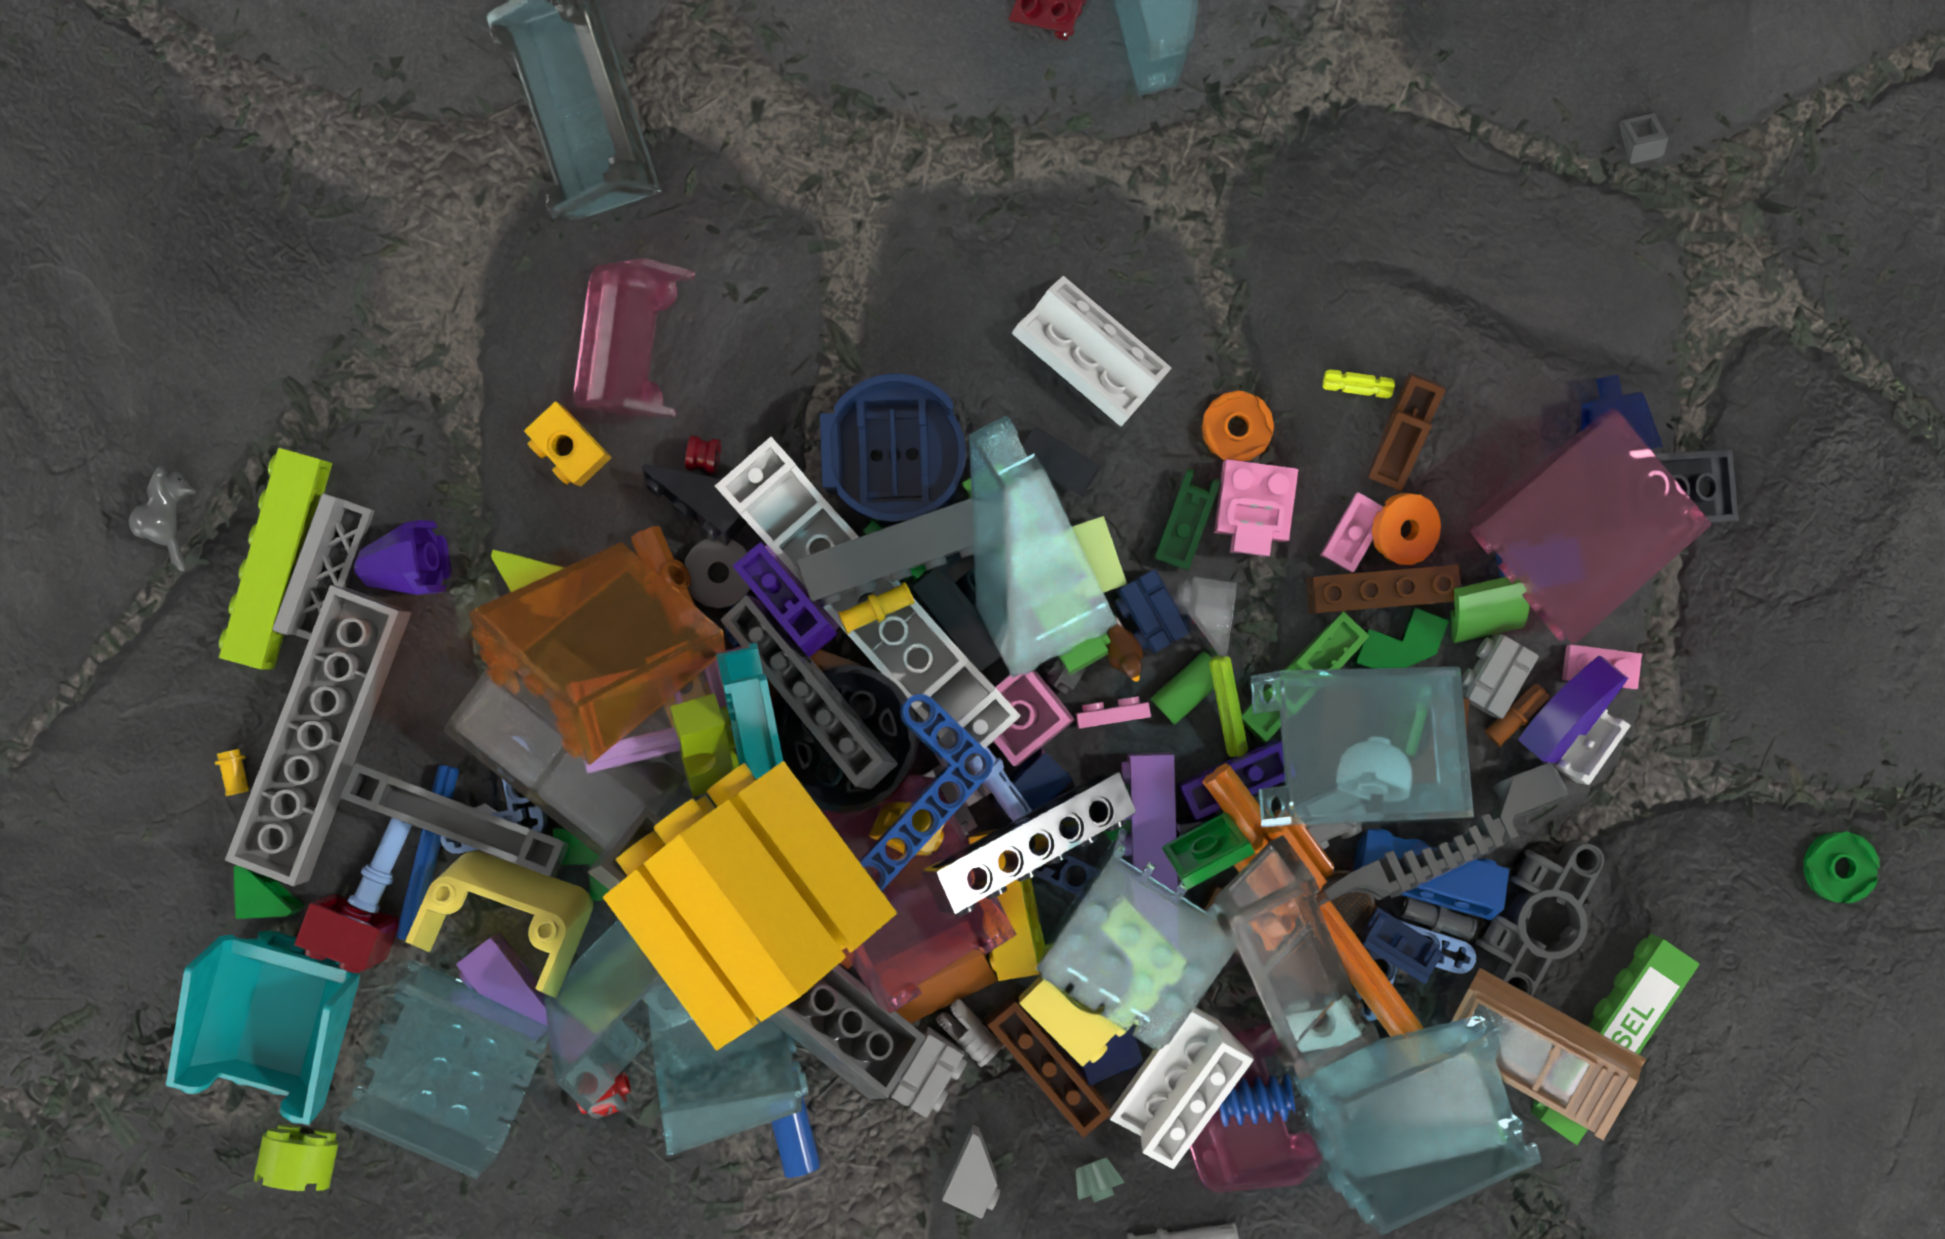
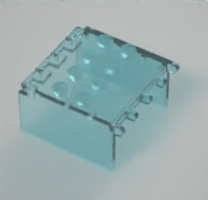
(1135, 949)
(448, 1072)

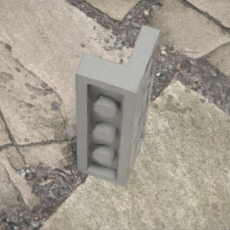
(314, 558)

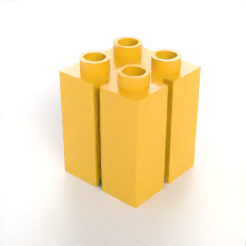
(745, 900)

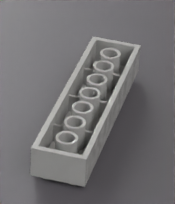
(318, 736)

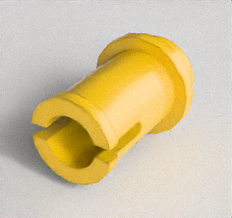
(233, 772)

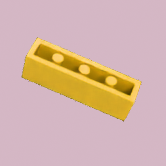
(1022, 952)

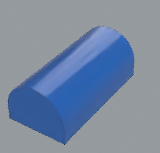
(796, 1144)

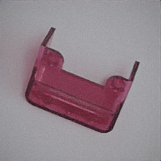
(620, 336)

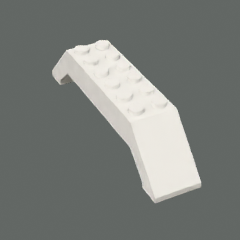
(905, 646)

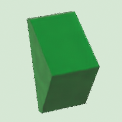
(262, 896)

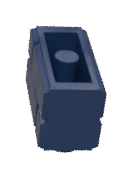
(1152, 612)

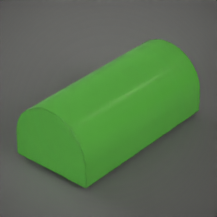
(1185, 689)

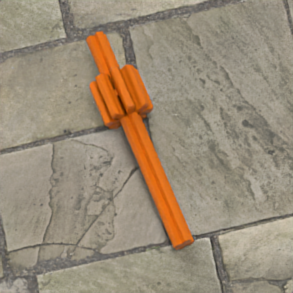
(1359, 965)

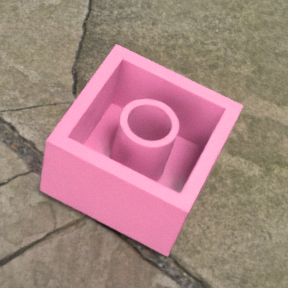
(1040, 720)

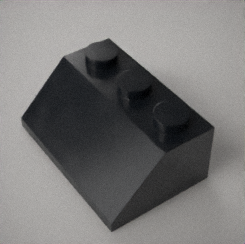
(952, 599)

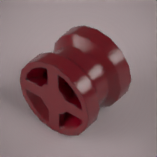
(703, 454)

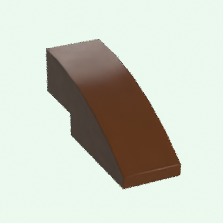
(1406, 430)

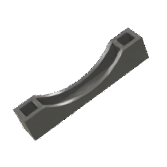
(455, 820)

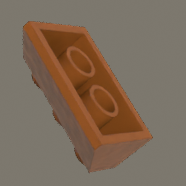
(949, 984)

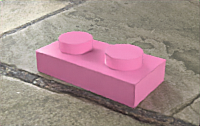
(1352, 534)
(1579, 656)
(1127, 709)

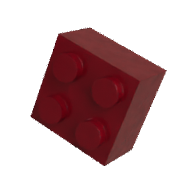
(346, 934)

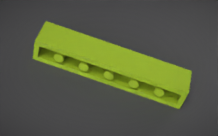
(275, 547)

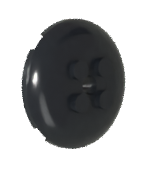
(878, 705)

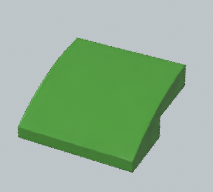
(1488, 609)

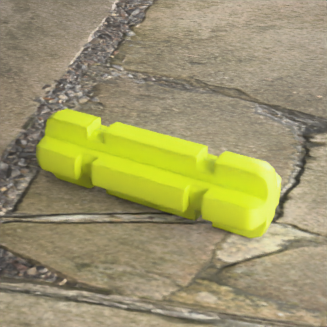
(1358, 383)

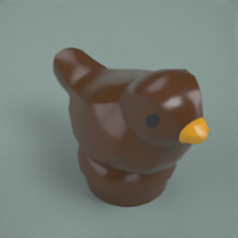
(1124, 651)

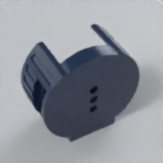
(889, 416)

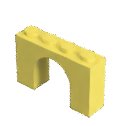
(1068, 1021)

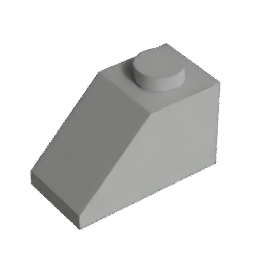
(972, 1178)

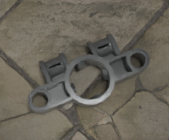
(1542, 878)

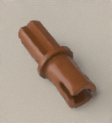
(1517, 714)

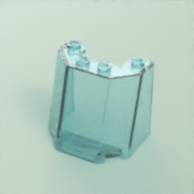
(725, 1090)

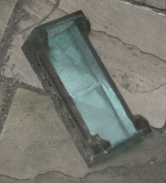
(577, 104)

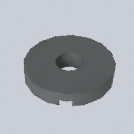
(702, 587)

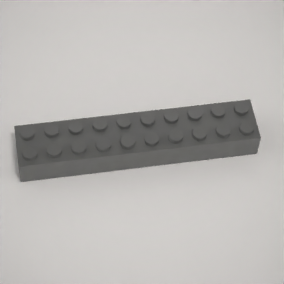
(831, 1020)

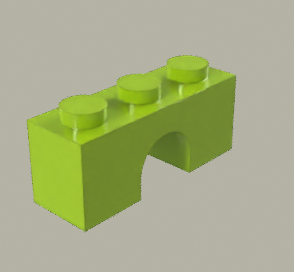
(705, 742)

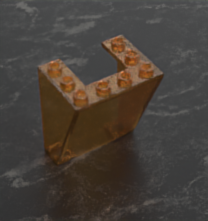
(598, 643)

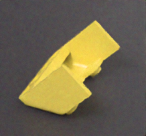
(557, 906)

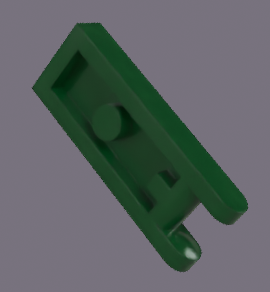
(1186, 522)

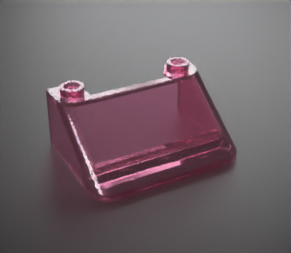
(1253, 1153)

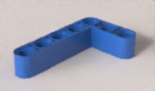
(929, 798)

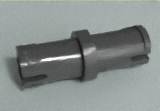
(1438, 918)

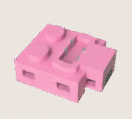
(1255, 505)

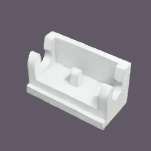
(1591, 751)

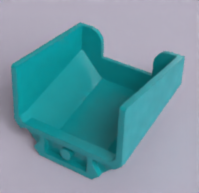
(262, 1020)

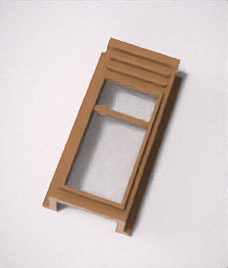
(1554, 1054)

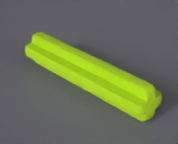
(1228, 706)

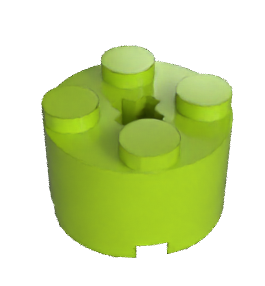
(296, 1159)

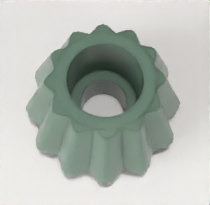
(1097, 1180)

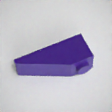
(784, 599)

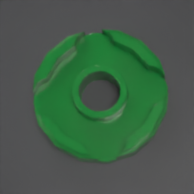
(1821, 861)

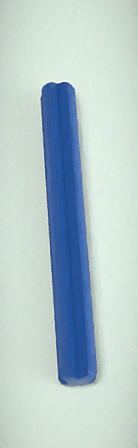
(425, 856)

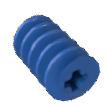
(1258, 1100)

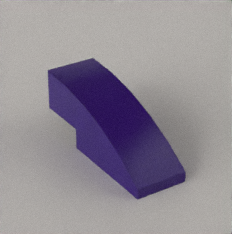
(1573, 710)

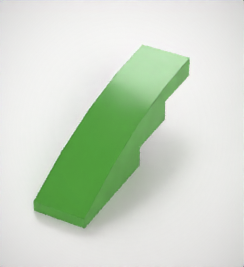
(1326, 651)

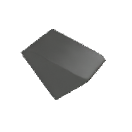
(1643, 138)

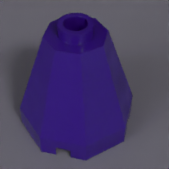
(406, 560)

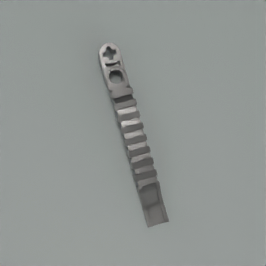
(1514, 799)

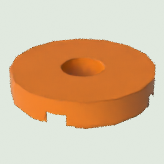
(1252, 411)
(1423, 533)

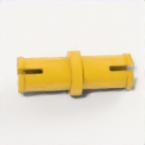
(876, 608)

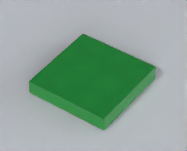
(1207, 850)

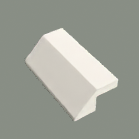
(1091, 350)
(1181, 1087)

